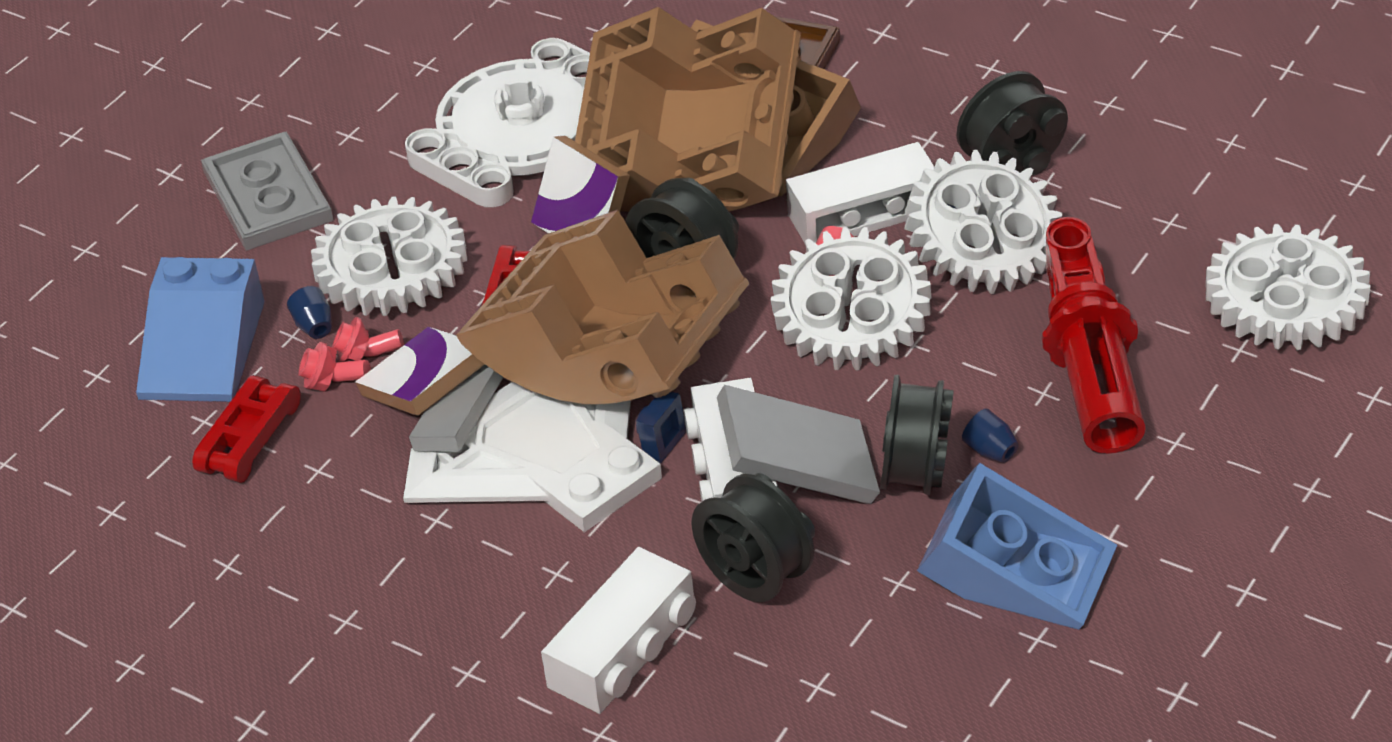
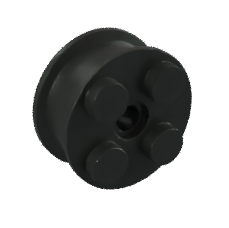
(1013, 120)
(679, 216)
(911, 435)
(753, 537)

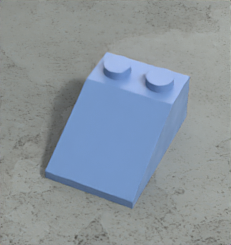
(199, 328)
(1016, 552)

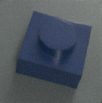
(661, 425)

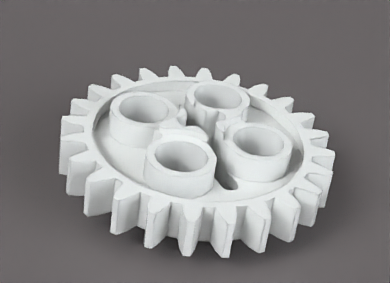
(981, 221)
(354, 264)
(1287, 286)
(808, 291)

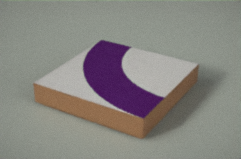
(576, 186)
(420, 372)

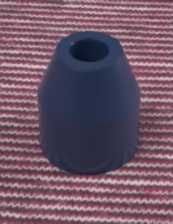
(311, 311)
(990, 436)

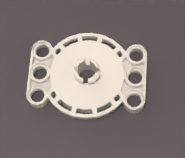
(502, 122)

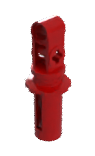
(1089, 330)

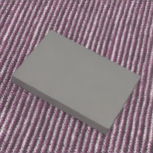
(266, 190)
(797, 444)

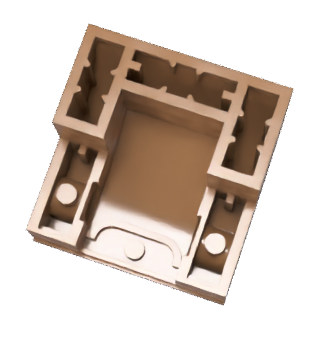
(692, 103)
(599, 318)

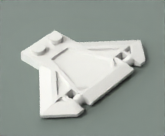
(540, 452)

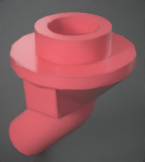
(354, 341)
(320, 368)

